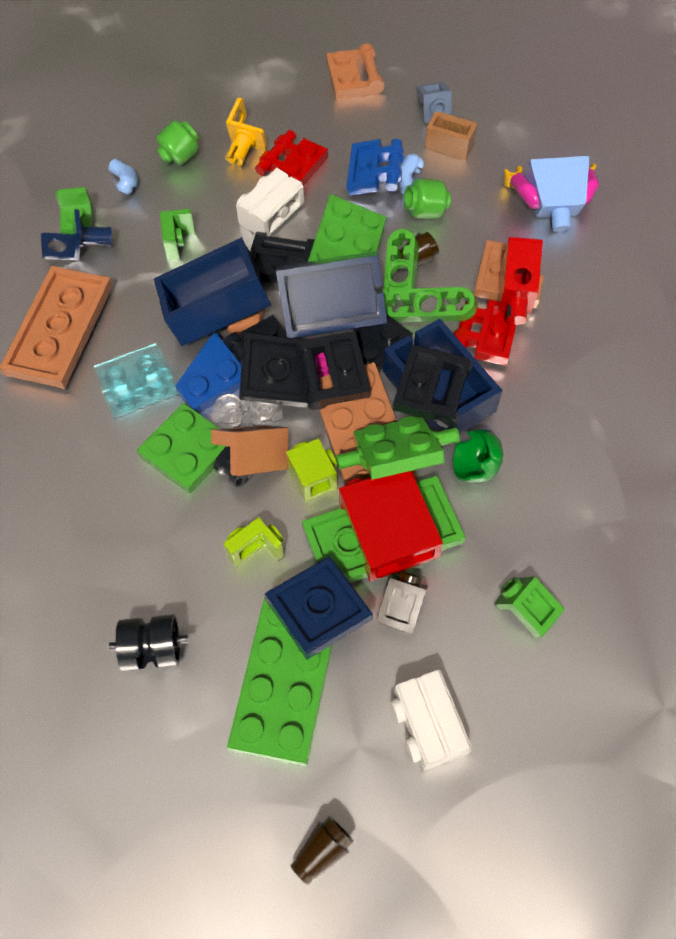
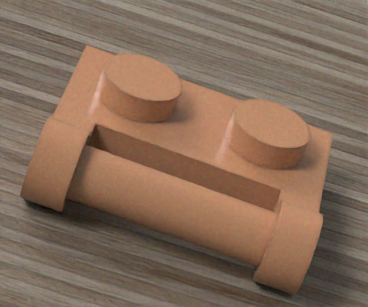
(345, 73)

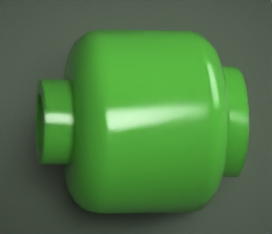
(177, 143)
(427, 199)

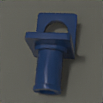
(81, 236)

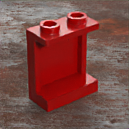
(390, 523)

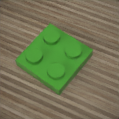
(182, 448)

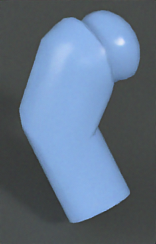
(409, 166)
(127, 176)

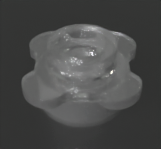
(224, 405)
(258, 417)

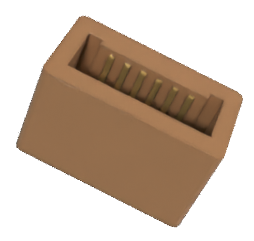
(450, 135)

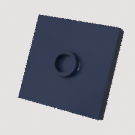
(318, 607)

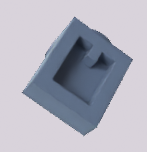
(434, 98)

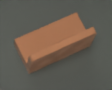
(254, 448)

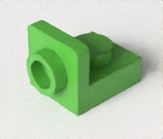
(74, 199)
(174, 226)
(530, 604)

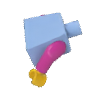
(555, 187)

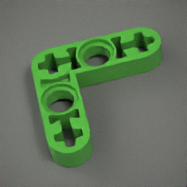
(407, 291)

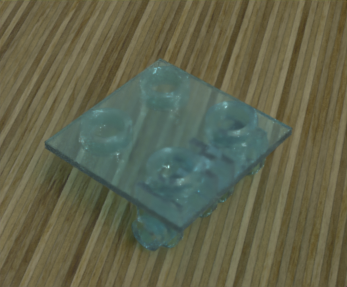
(135, 381)

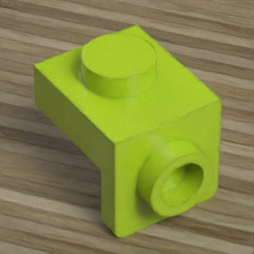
(248, 540)

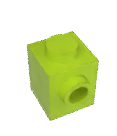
(312, 469)

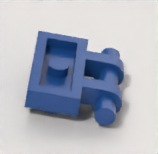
(366, 168)

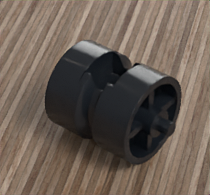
(144, 642)

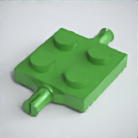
(397, 447)

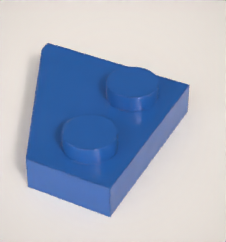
(209, 376)

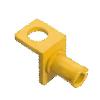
(242, 135)

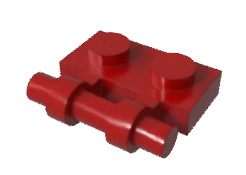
(301, 159)
(496, 334)

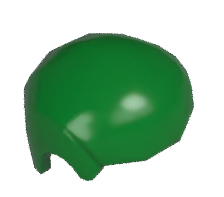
(478, 457)

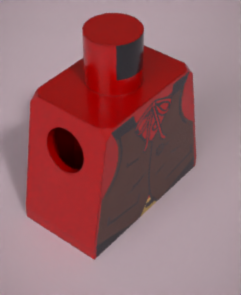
(519, 278)

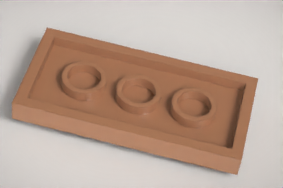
(56, 327)
(350, 416)

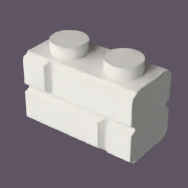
(270, 202)
(430, 720)

